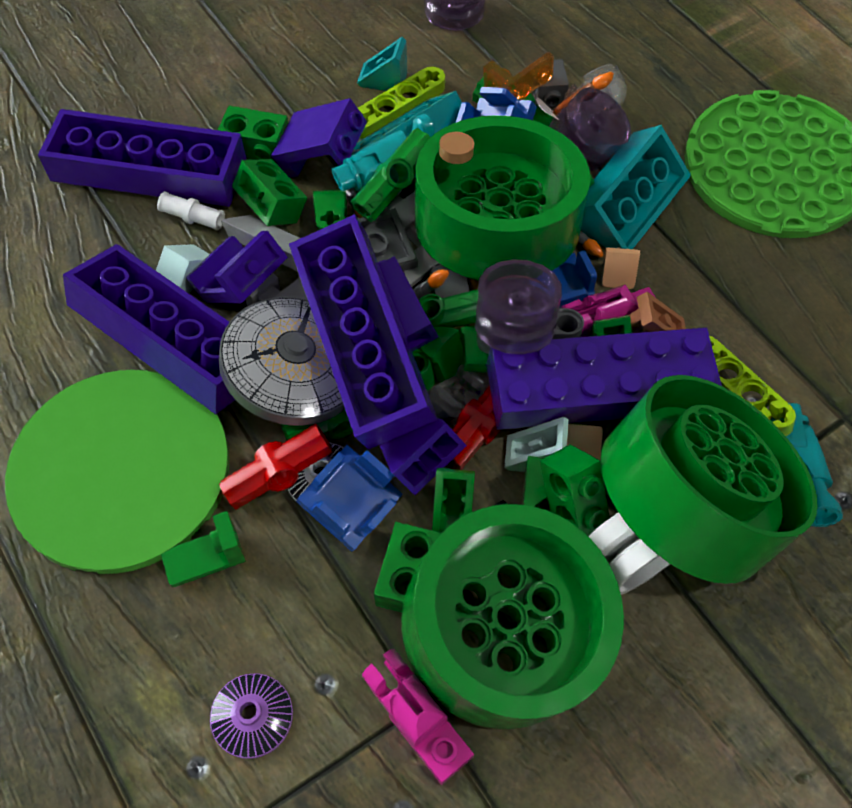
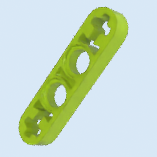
(425, 84)
(748, 381)

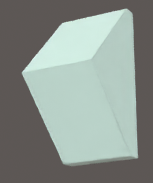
(178, 262)
(535, 441)

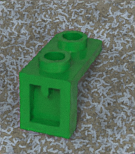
(205, 554)

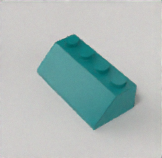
(440, 109)
(633, 189)

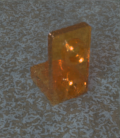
(525, 81)

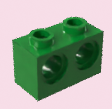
(258, 130)
(269, 192)
(575, 488)
(398, 565)

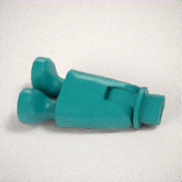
(362, 165)
(809, 449)

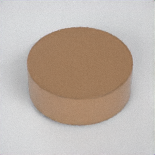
(456, 147)

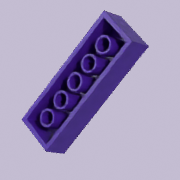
(142, 156)
(152, 321)
(362, 333)
(593, 375)

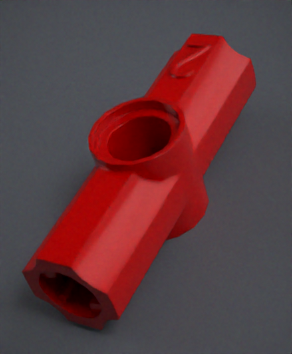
(474, 427)
(275, 466)

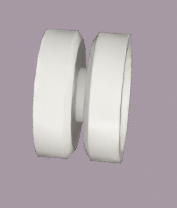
(627, 554)

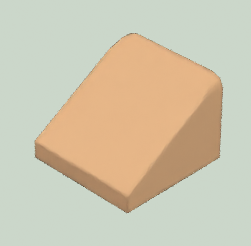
(620, 267)
(586, 438)

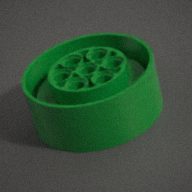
(509, 202)
(707, 480)
(542, 559)

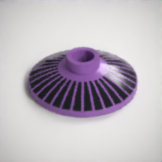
(262, 732)

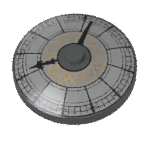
(279, 364)

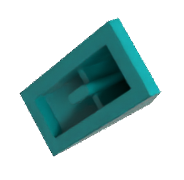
(385, 68)

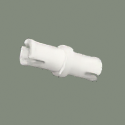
(190, 210)

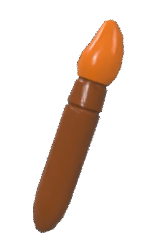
(599, 82)

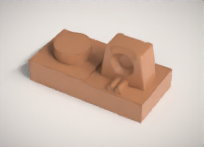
(654, 316)

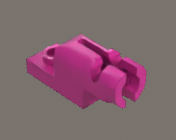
(606, 305)
(419, 718)

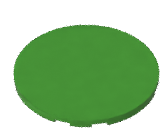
(773, 163)
(116, 472)

